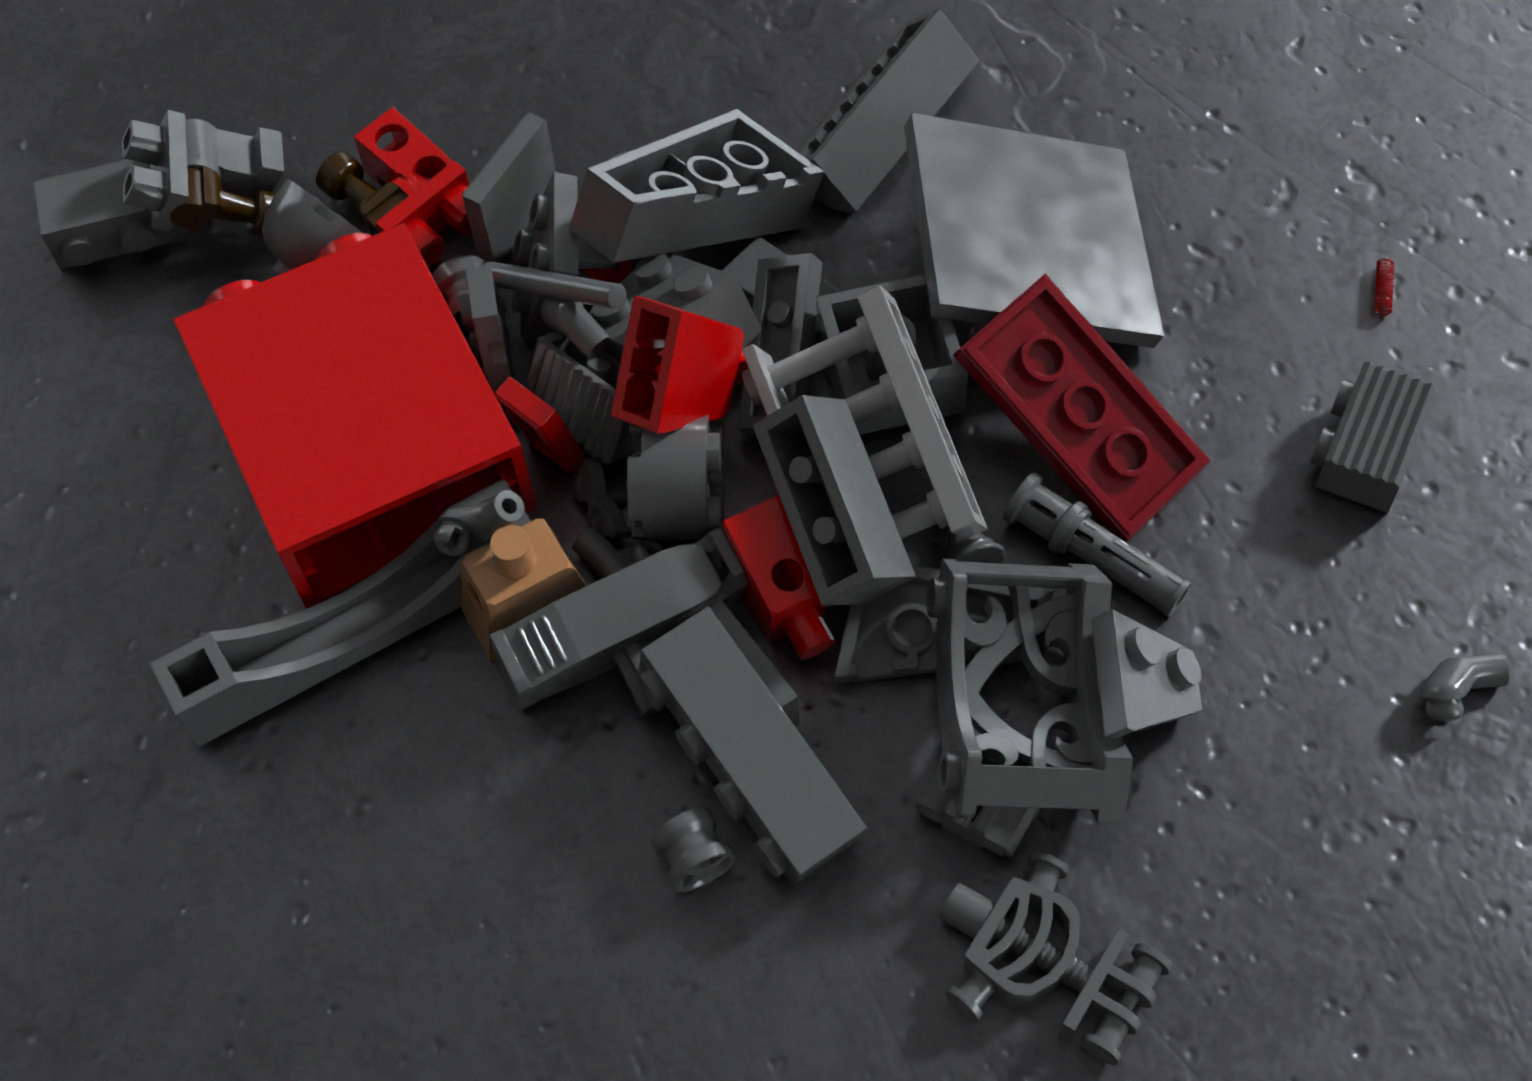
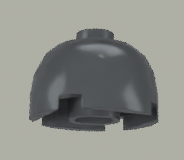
(300, 227)

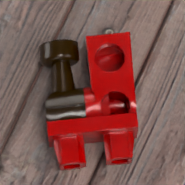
(419, 189)

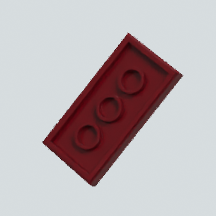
(1082, 408)

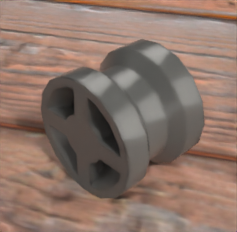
(692, 849)

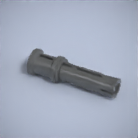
(1072, 520)

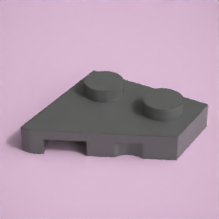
(487, 327)
(1142, 676)

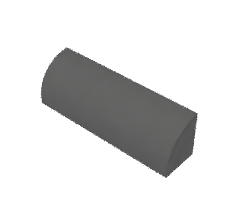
(866, 127)

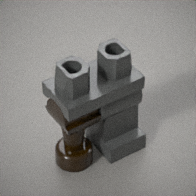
(201, 173)

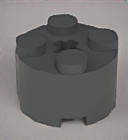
(673, 482)

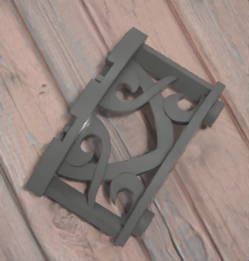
(1077, 775)

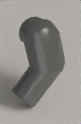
(576, 323)
(476, 522)
(1456, 677)

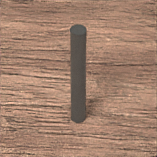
(558, 285)

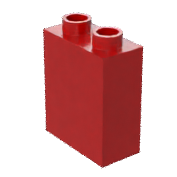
(350, 406)

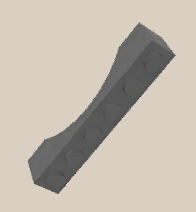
(253, 668)

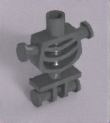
(989, 923)

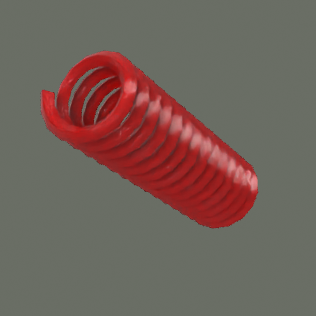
(1389, 295)

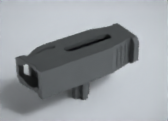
(614, 620)

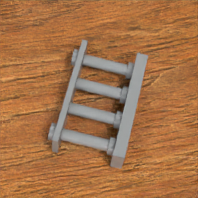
(902, 388)

